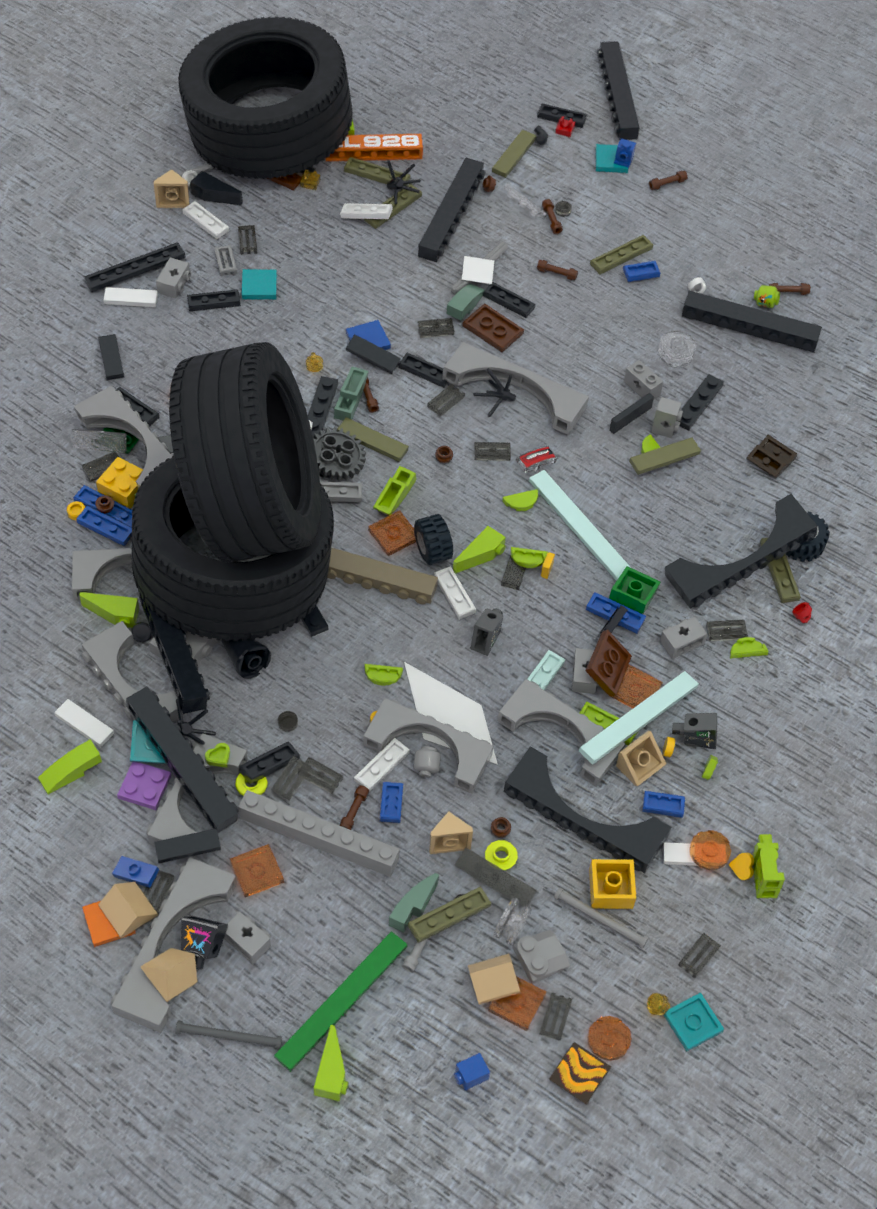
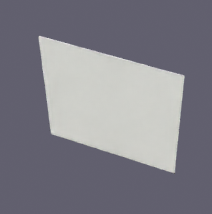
(478, 270)

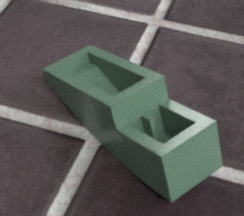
(464, 301)
(350, 393)
(413, 903)

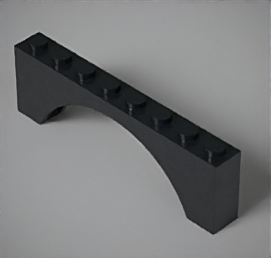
(700, 582)
(533, 787)

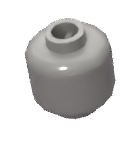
(427, 761)

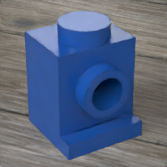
(625, 153)

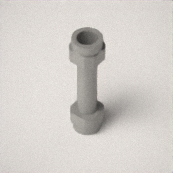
(411, 962)

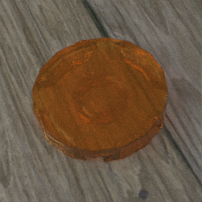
(710, 850)
(609, 1038)

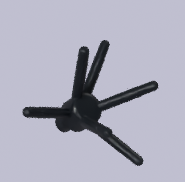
(397, 182)
(502, 393)
(186, 727)

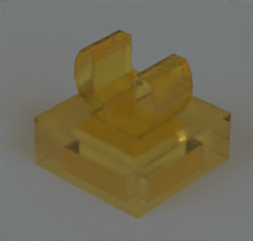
(310, 180)

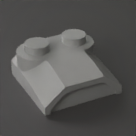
(541, 955)

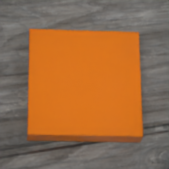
(99, 926)

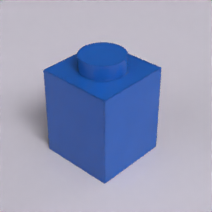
(471, 1072)

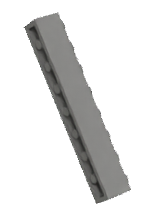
(319, 833)

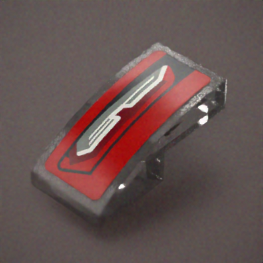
(535, 458)

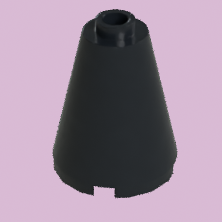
(247, 656)

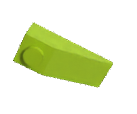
(480, 550)
(112, 607)
(331, 1074)

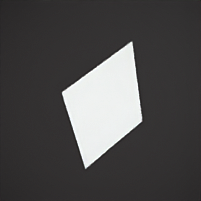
(447, 707)

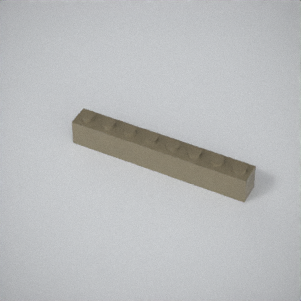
(382, 576)

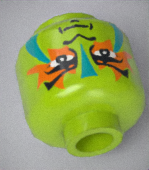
(767, 296)

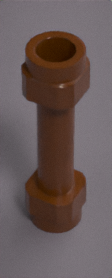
(656, 183)
(555, 225)
(543, 266)
(804, 288)
(371, 403)
(360, 795)

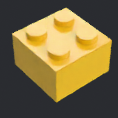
(120, 482)
(612, 884)

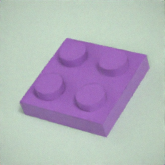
(144, 785)

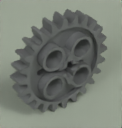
(338, 454)

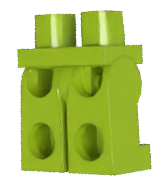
(766, 876)

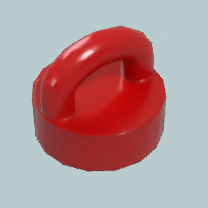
(802, 612)

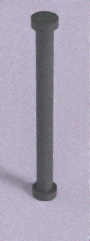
(227, 1034)

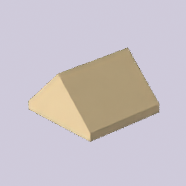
(171, 191)
(640, 759)
(450, 835)
(127, 908)
(171, 972)
(494, 979)

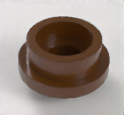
(489, 184)
(444, 450)
(104, 508)
(501, 821)

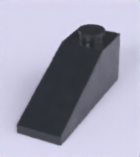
(214, 190)

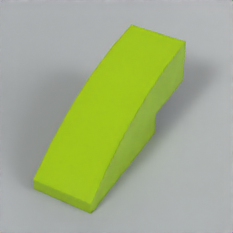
(395, 491)
(70, 767)

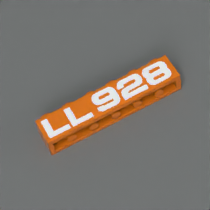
(379, 147)

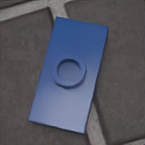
(641, 271)
(391, 802)
(663, 804)
(135, 871)

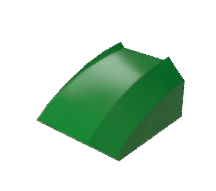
(634, 590)

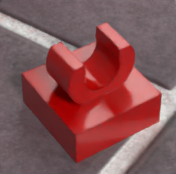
(565, 127)

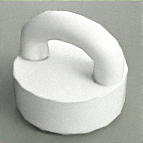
(189, 175)
(696, 284)

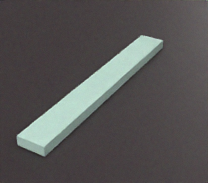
(579, 524)
(638, 717)

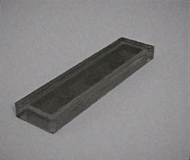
(495, 877)

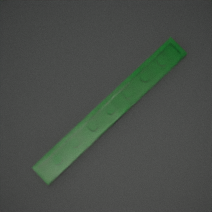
(340, 1001)

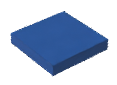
(371, 332)

